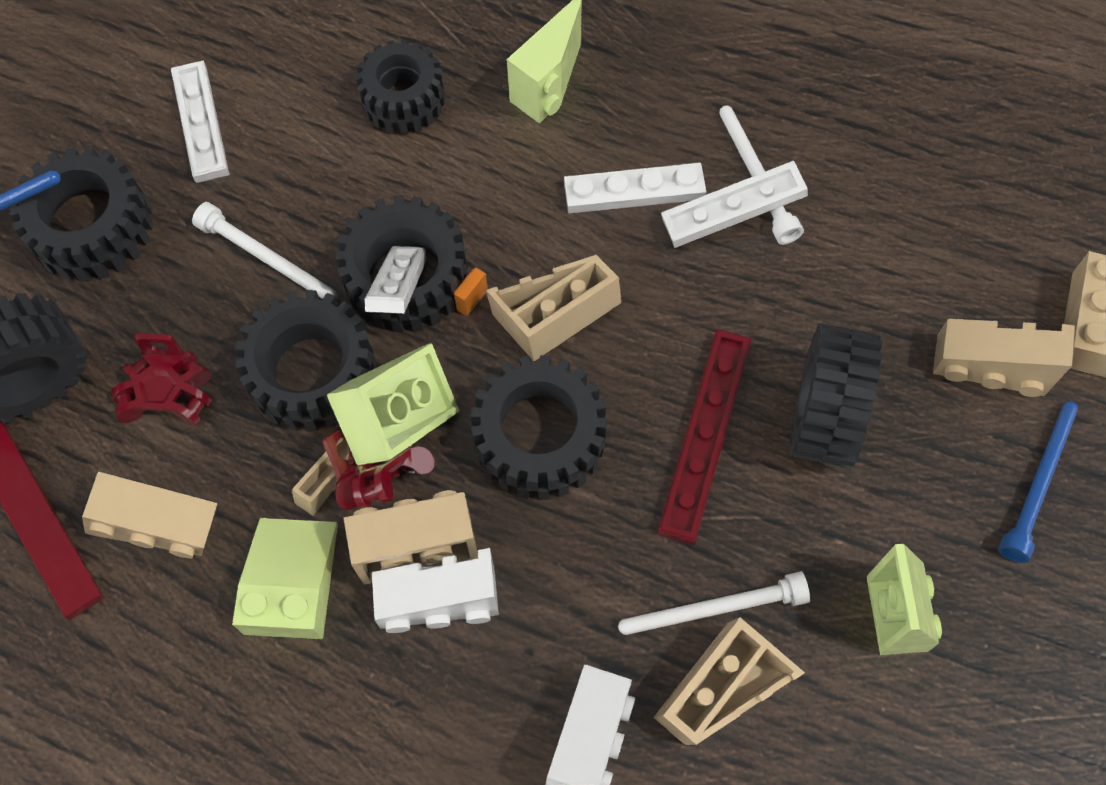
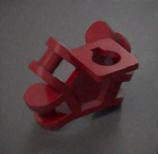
(157, 381)
(370, 482)

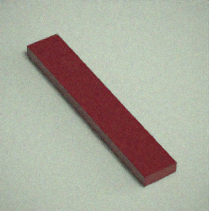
(704, 437)
(44, 533)

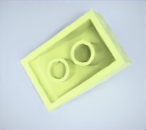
(544, 64)
(393, 405)
(286, 579)
(902, 604)

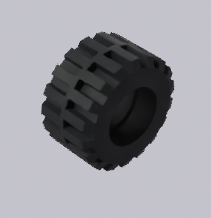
(400, 65)

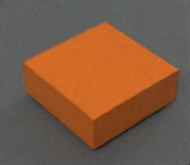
(470, 291)

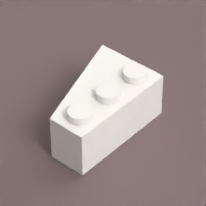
(435, 593)
(591, 729)

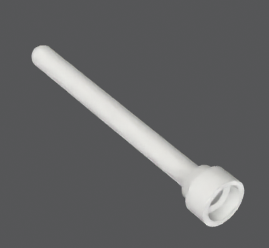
(210, 219)
(785, 226)
(789, 590)

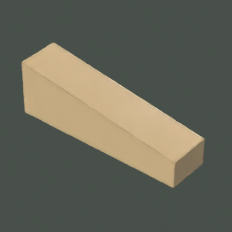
(318, 481)

